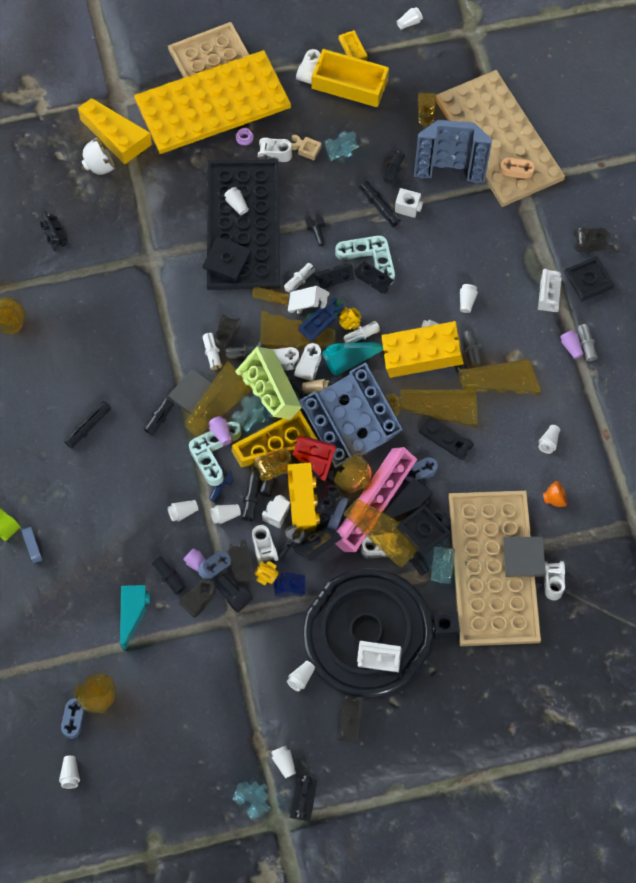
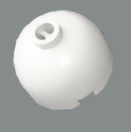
(97, 158)

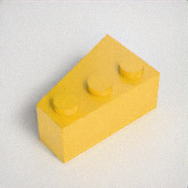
(302, 497)

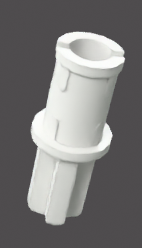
(299, 278)
(362, 332)
(212, 351)

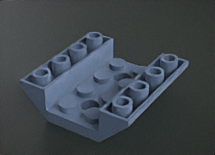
(453, 146)
(341, 423)

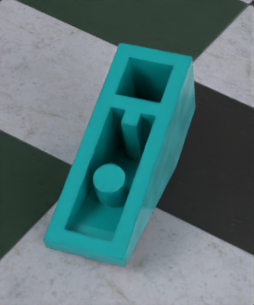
(344, 356)
(133, 608)

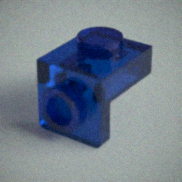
(289, 584)

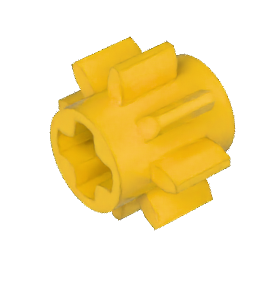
(350, 318)
(266, 572)

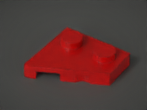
(316, 453)

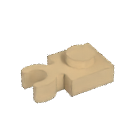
(308, 147)

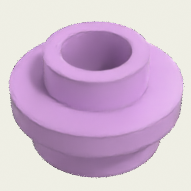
(244, 132)

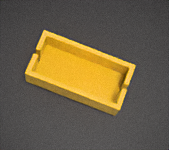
(350, 78)
(422, 349)

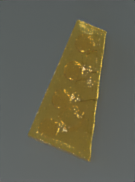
(503, 377)

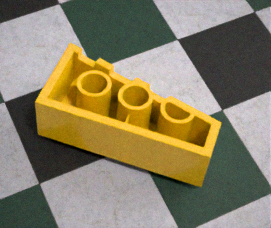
(115, 131)
(276, 436)

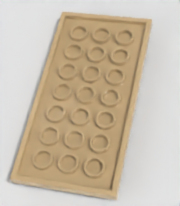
(498, 114)
(490, 605)

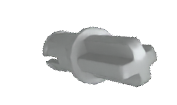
(587, 343)

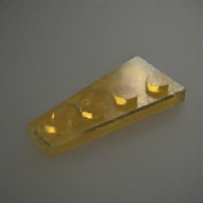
(283, 333)
(221, 396)
(448, 405)
(381, 531)

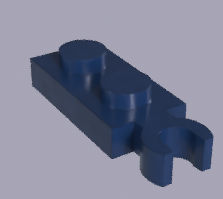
(320, 320)

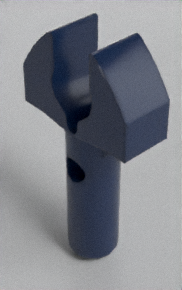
(217, 489)

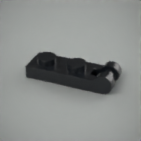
(446, 438)

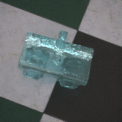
(341, 146)
(251, 413)
(442, 564)
(255, 797)

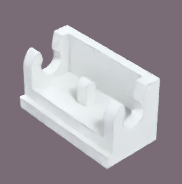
(549, 291)
(307, 298)
(379, 656)

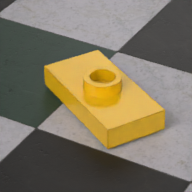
(352, 45)

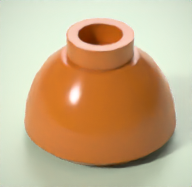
(555, 495)

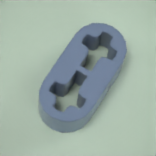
(425, 474)
(336, 519)
(32, 545)
(212, 562)
(68, 717)

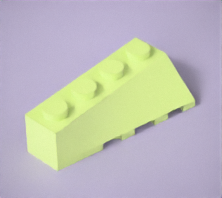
(269, 382)

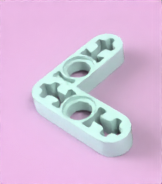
(376, 252)
(206, 452)

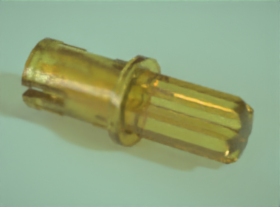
(270, 295)

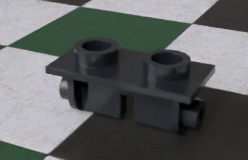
(50, 225)
(372, 275)
(336, 276)
(329, 501)
(303, 798)

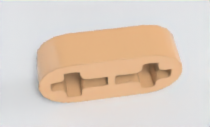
(517, 168)

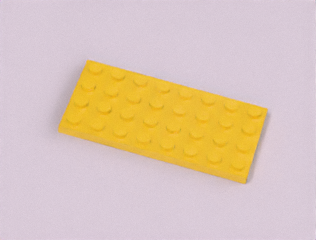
(212, 101)

